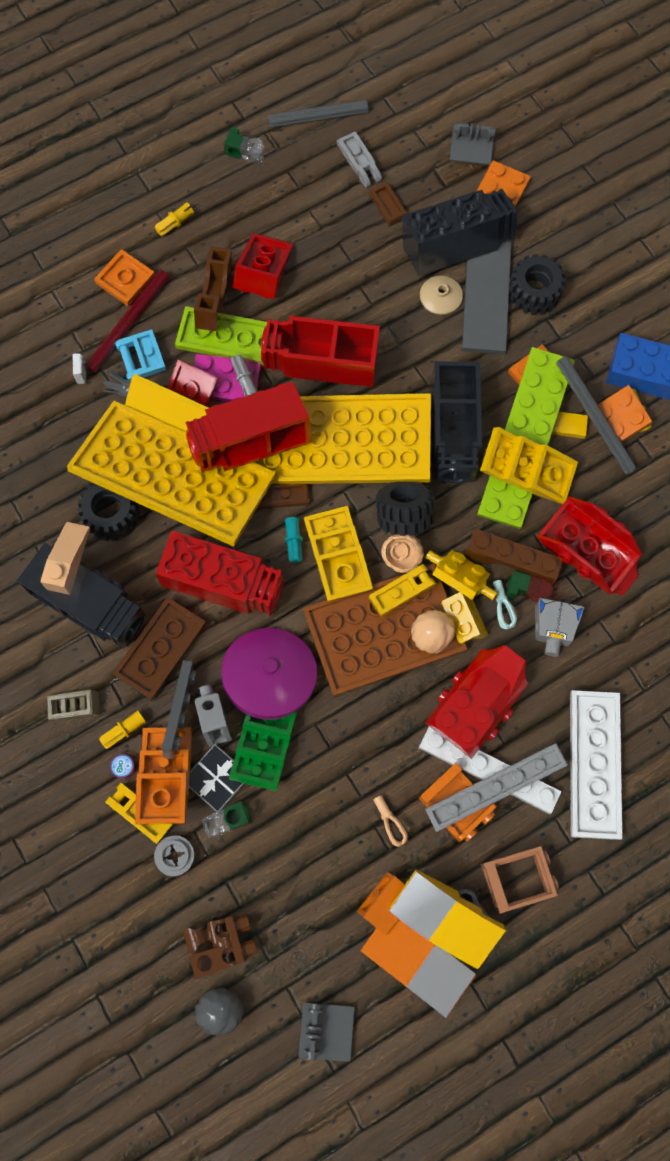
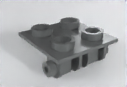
(472, 143)
(326, 1032)

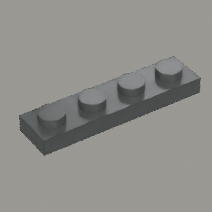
(177, 718)

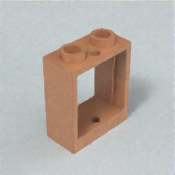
(495, 888)

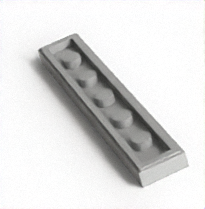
(496, 787)

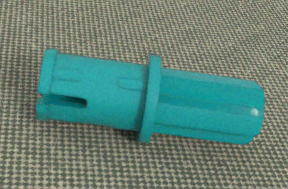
(293, 539)

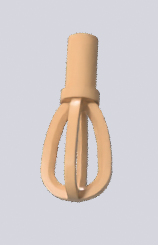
(386, 815)

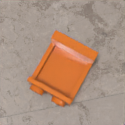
(447, 785)

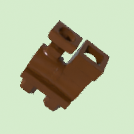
(226, 944)

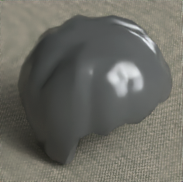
(219, 1011)

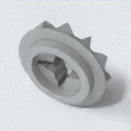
(164, 849)

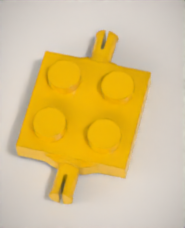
(461, 574)

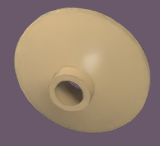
(438, 302)

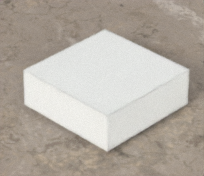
(79, 369)

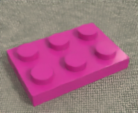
(222, 367)

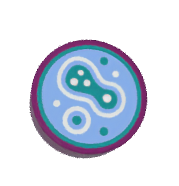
(122, 766)

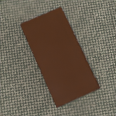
(387, 203)

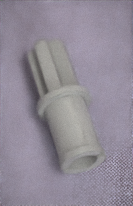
(244, 377)

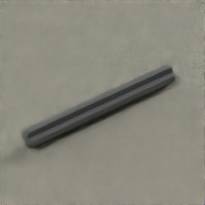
(318, 113)

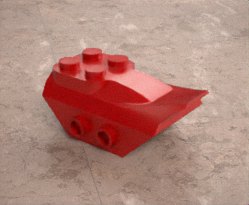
(593, 545)
(479, 699)

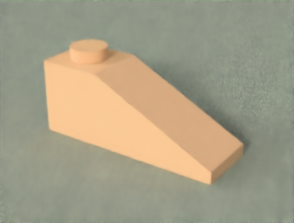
(65, 558)

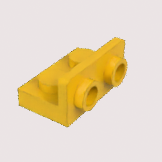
(465, 618)

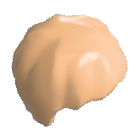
(402, 552)
(433, 631)

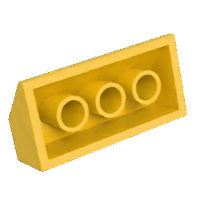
(162, 403)

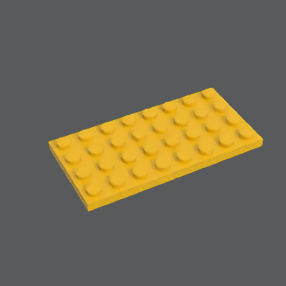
(360, 441)
(156, 469)

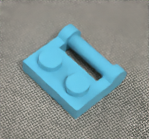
(147, 352)

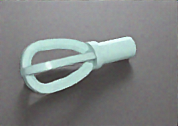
(502, 598)

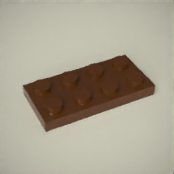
(159, 648)

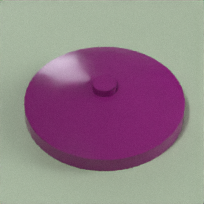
(269, 673)

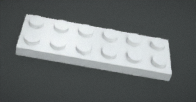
(595, 765)

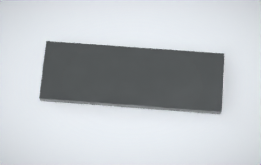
(487, 301)

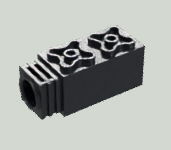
(458, 230)
(456, 420)
(94, 602)

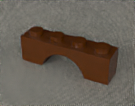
(211, 301)
(496, 550)

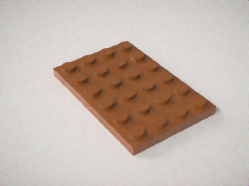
(366, 648)

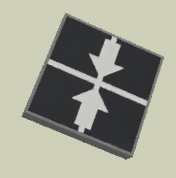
(211, 779)

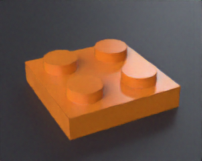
(503, 177)
(124, 277)
(625, 414)

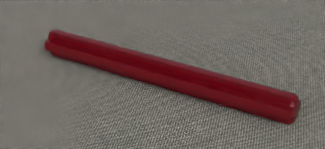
(127, 321)

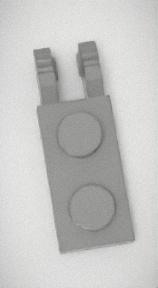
(359, 158)

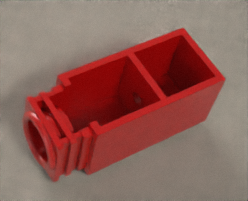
(321, 350)
(249, 429)
(219, 575)

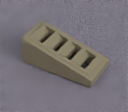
(88, 705)

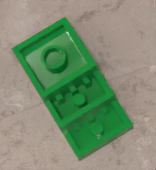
(262, 751)

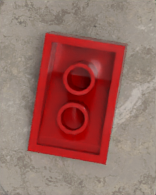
(262, 266)

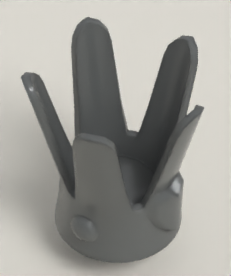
(121, 388)

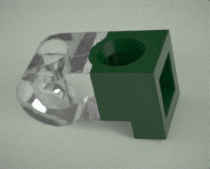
(243, 147)
(227, 820)

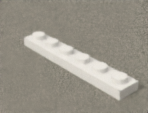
(483, 766)

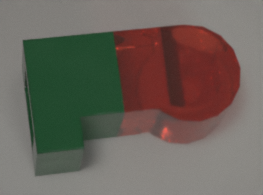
(528, 587)

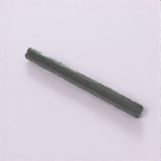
(596, 415)

